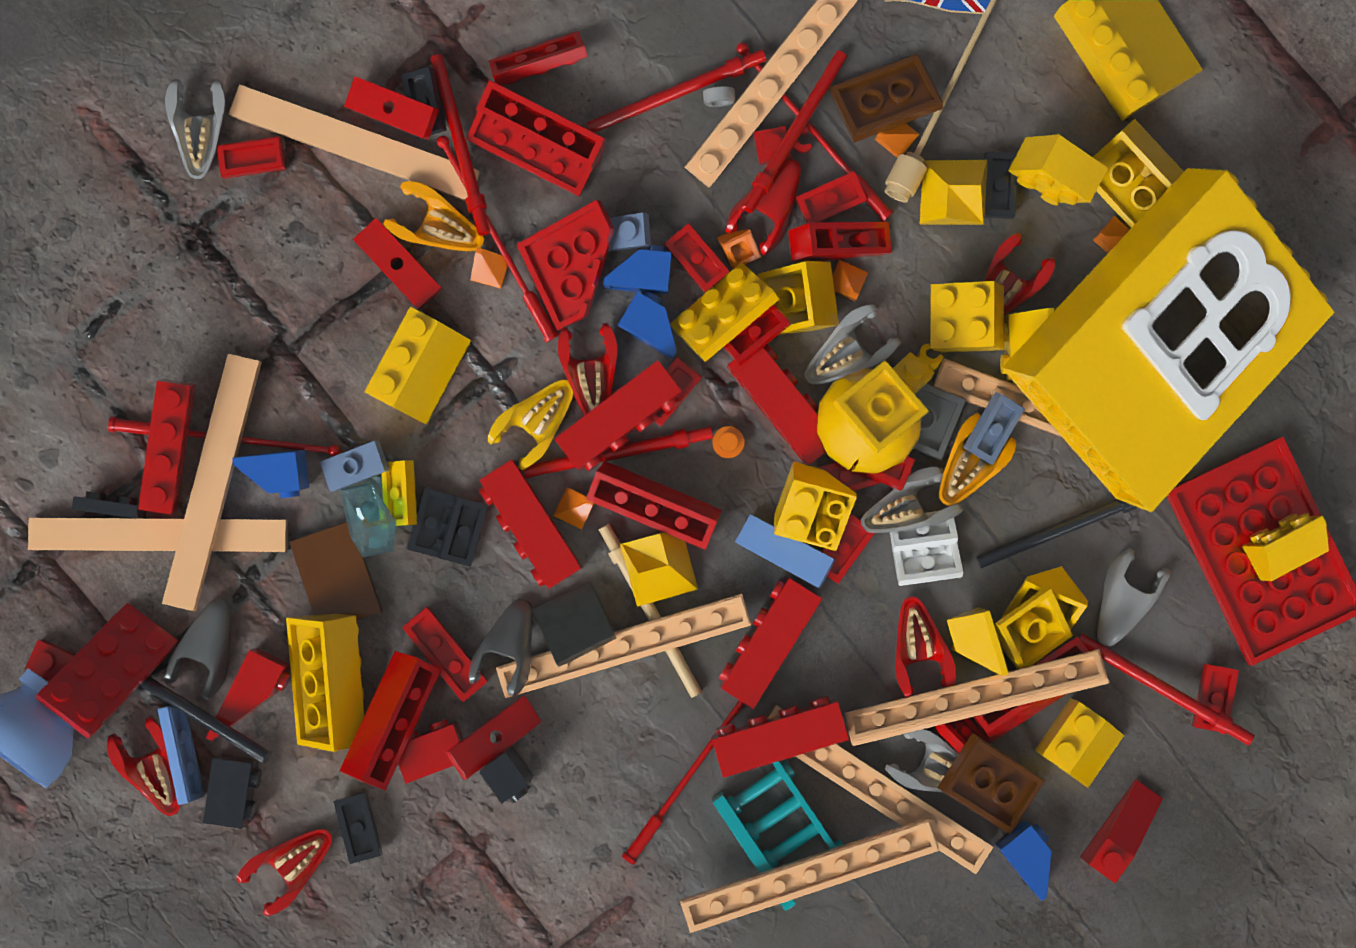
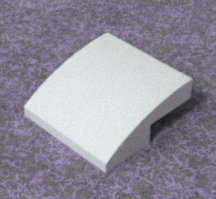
(927, 553)

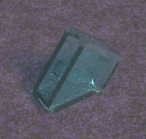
(368, 520)

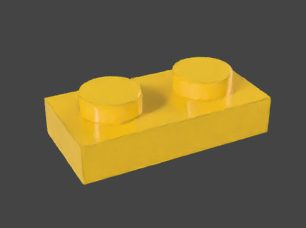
(399, 492)

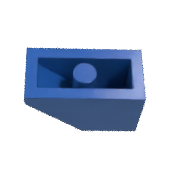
(642, 272)
(649, 323)
(276, 471)
(1029, 856)

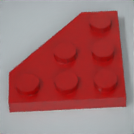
(569, 262)

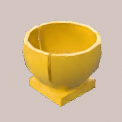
(870, 419)

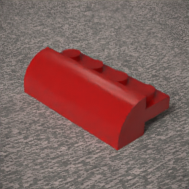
(536, 138)

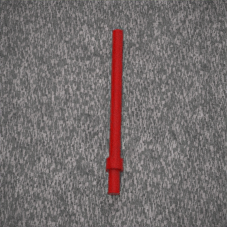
(734, 67)
(764, 180)
(475, 201)
(679, 439)
(1220, 721)

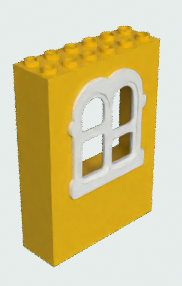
(1114, 381)

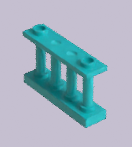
(749, 833)

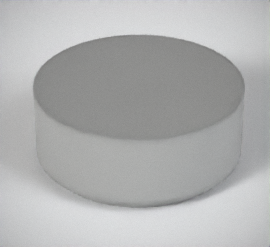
(719, 96)

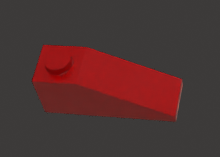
(839, 240)
(254, 684)
(1122, 832)

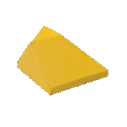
(953, 192)
(658, 568)
(1065, 590)
(1033, 629)
(977, 639)

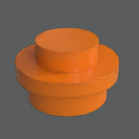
(728, 442)

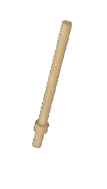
(651, 612)

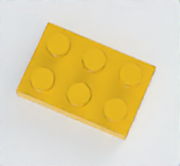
(724, 312)

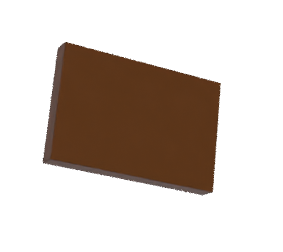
(886, 97)
(335, 574)
(991, 783)

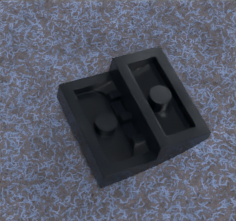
(447, 527)

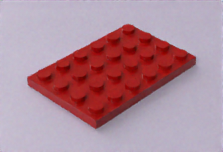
(1218, 518)

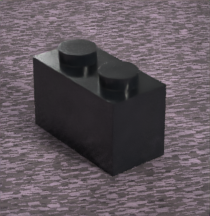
(507, 776)
(232, 791)

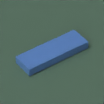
(785, 552)
(181, 755)

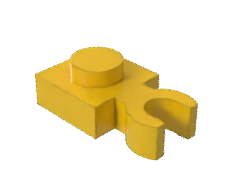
(919, 369)

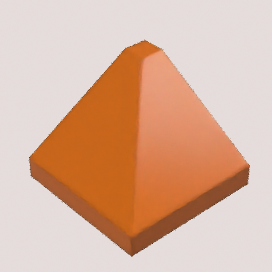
(897, 139)
(1111, 234)
(739, 248)
(489, 268)
(848, 280)
(574, 508)

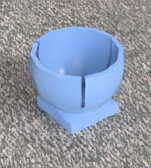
(33, 735)

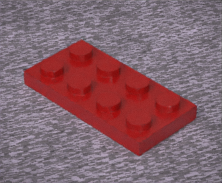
(107, 670)

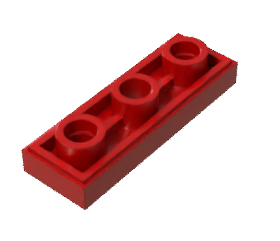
(378, 104)
(385, 251)
(507, 725)

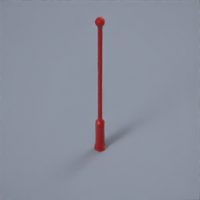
(872, 198)
(528, 296)
(141, 427)
(657, 819)

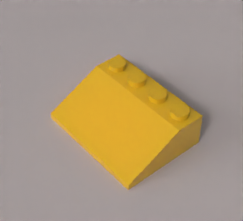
(1128, 49)

